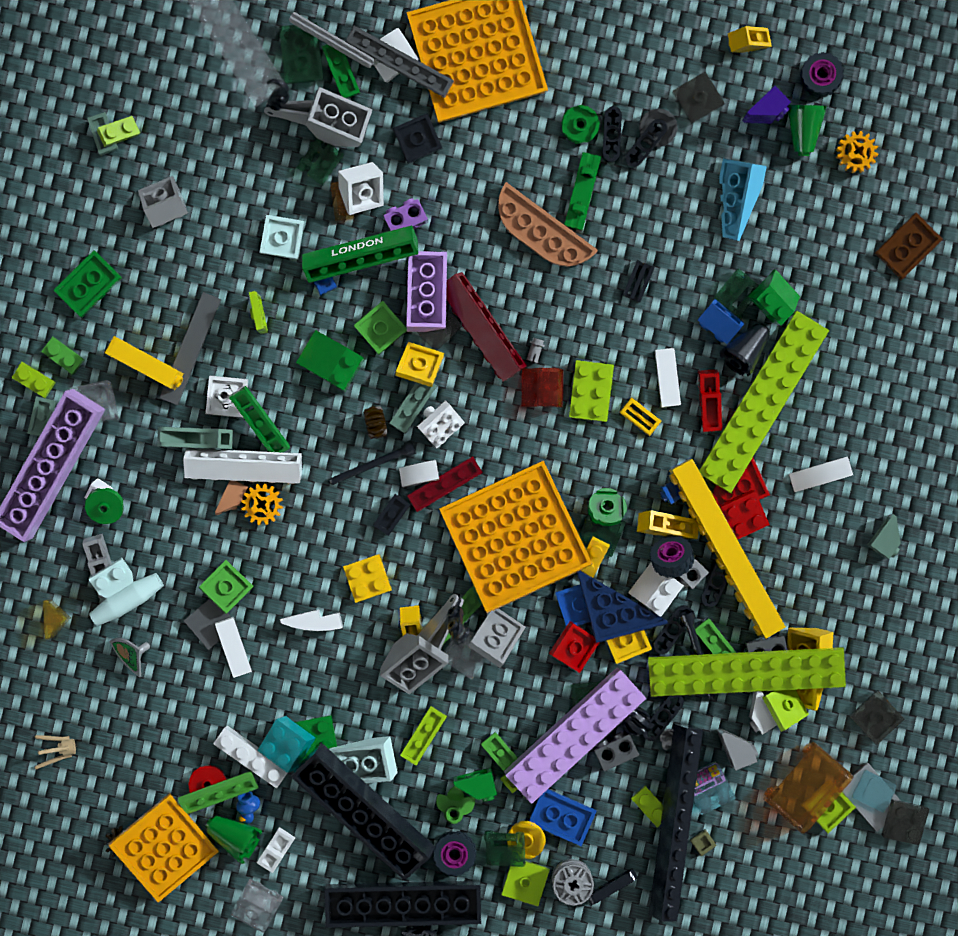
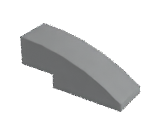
(96, 554)

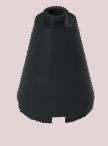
(746, 349)

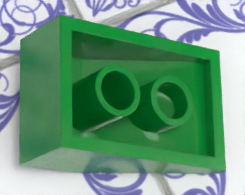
(330, 360)

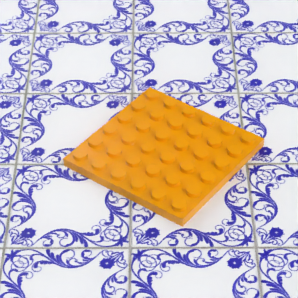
(481, 48)
(515, 537)

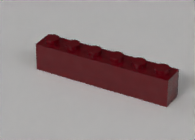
(483, 327)

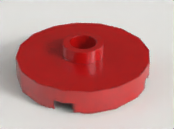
(205, 773)

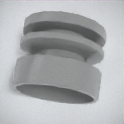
(567, 872)

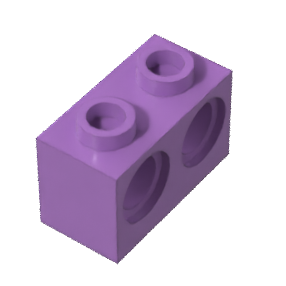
(403, 211)

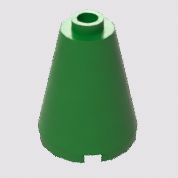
(805, 126)
(234, 836)

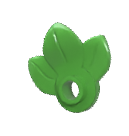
(455, 801)

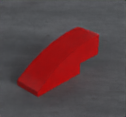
(710, 400)

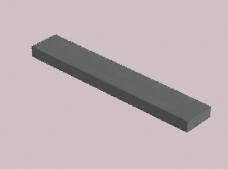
(400, 62)
(192, 344)

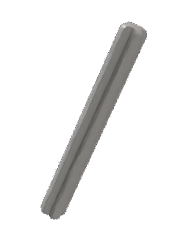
(331, 40)

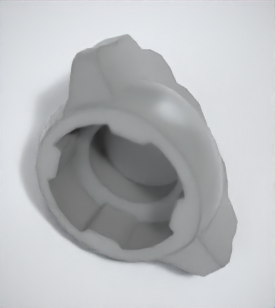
(666, 738)

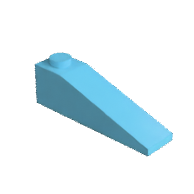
(740, 189)

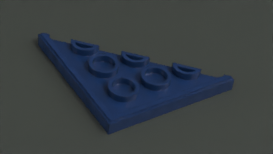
(613, 613)

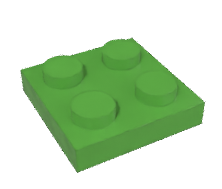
(380, 327)
(225, 587)

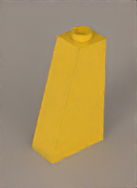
(144, 363)

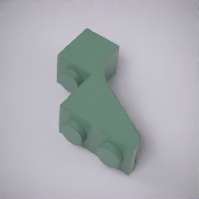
(194, 438)

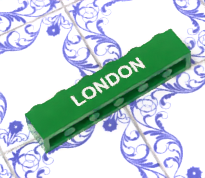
(360, 254)

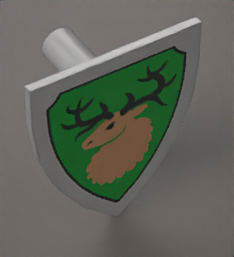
(129, 653)

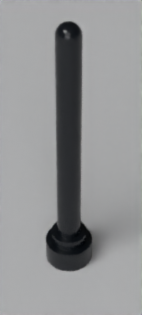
(406, 449)
(688, 619)

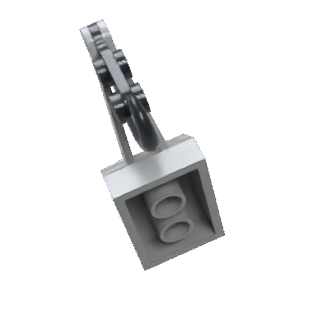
(327, 115)
(419, 656)

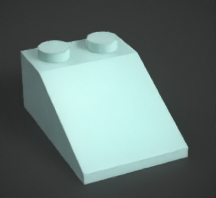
(369, 759)

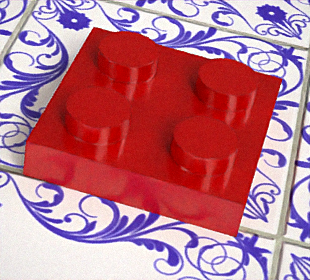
(744, 514)
(574, 647)

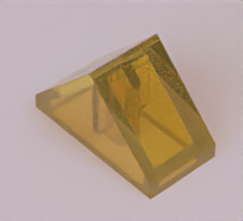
(54, 618)

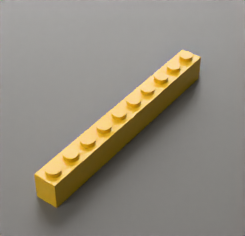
(727, 549)

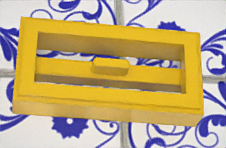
(636, 423)

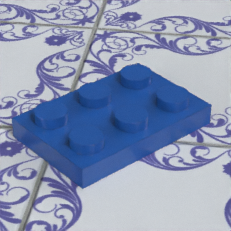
(562, 816)

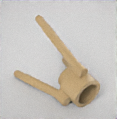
(66, 747)

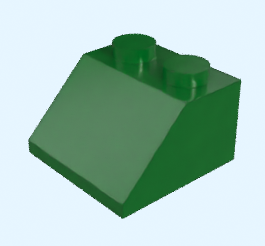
(775, 298)
(477, 784)

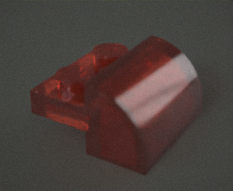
(542, 387)

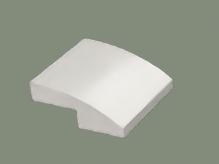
(398, 41)

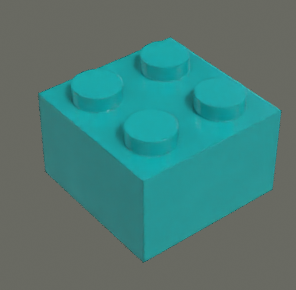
(286, 744)

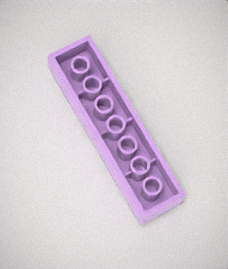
(49, 464)
(574, 735)

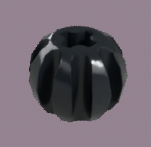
(636, 722)

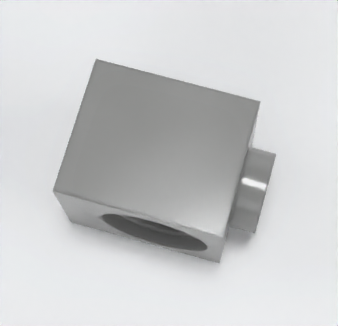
(700, 571)

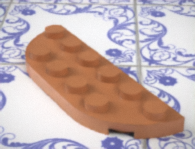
(541, 230)

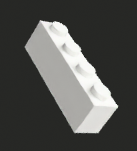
(247, 755)

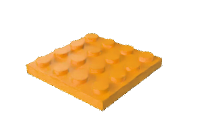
(163, 847)

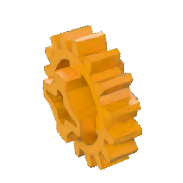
(853, 145)
(255, 509)

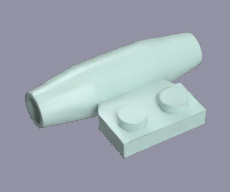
(120, 591)

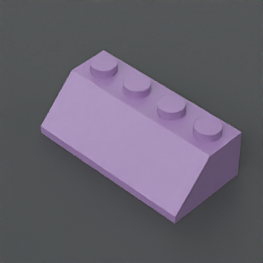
(426, 291)

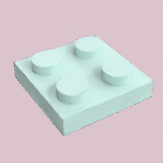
(282, 237)

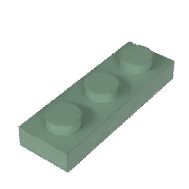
(412, 406)

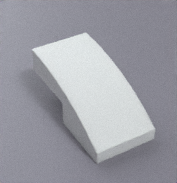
(419, 473)
(276, 850)

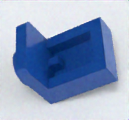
(670, 493)

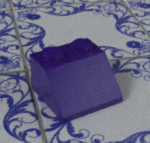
(768, 108)

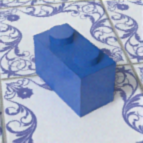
(720, 322)

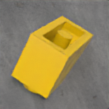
(749, 39)
(410, 620)

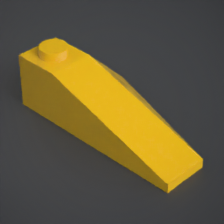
(809, 639)

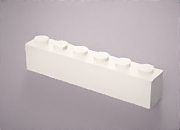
(243, 465)

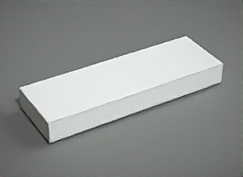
(667, 377)
(233, 647)

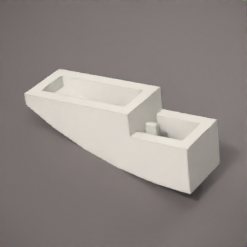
(821, 474)
(314, 621)

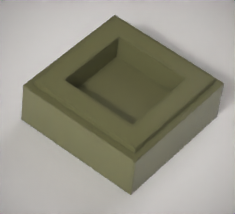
(703, 842)

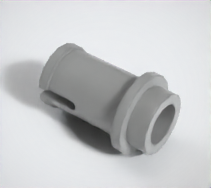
(535, 349)

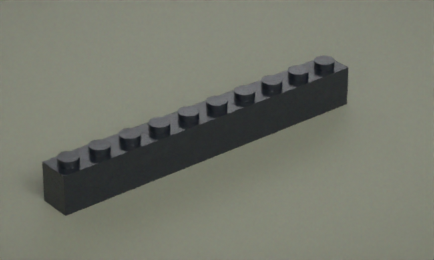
(675, 822)

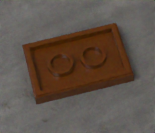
(908, 245)

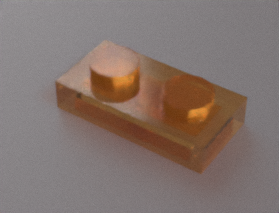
(339, 207)

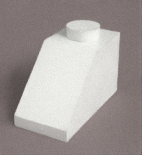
(760, 714)

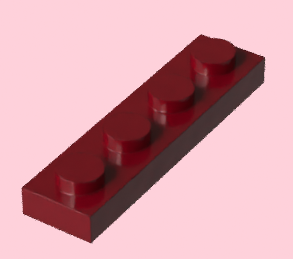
(447, 483)

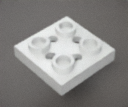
(217, 387)
(440, 423)

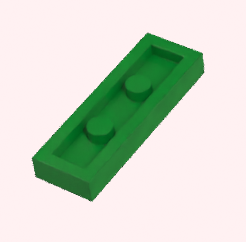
(341, 72)

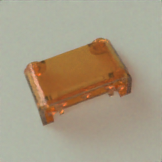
(809, 788)

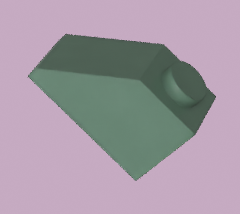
(886, 538)

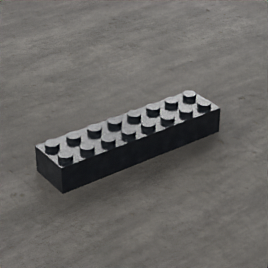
(363, 811)
(402, 904)

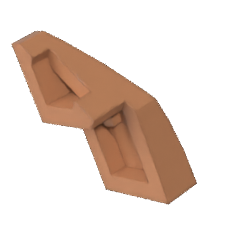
(231, 497)

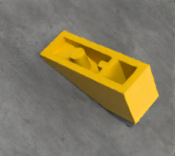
(667, 525)

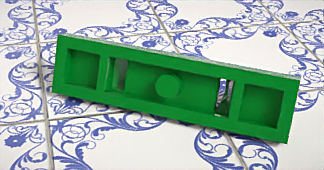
(582, 191)
(259, 421)

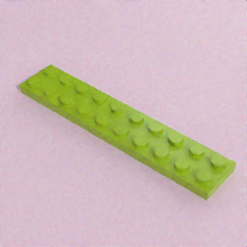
(763, 401)
(747, 672)

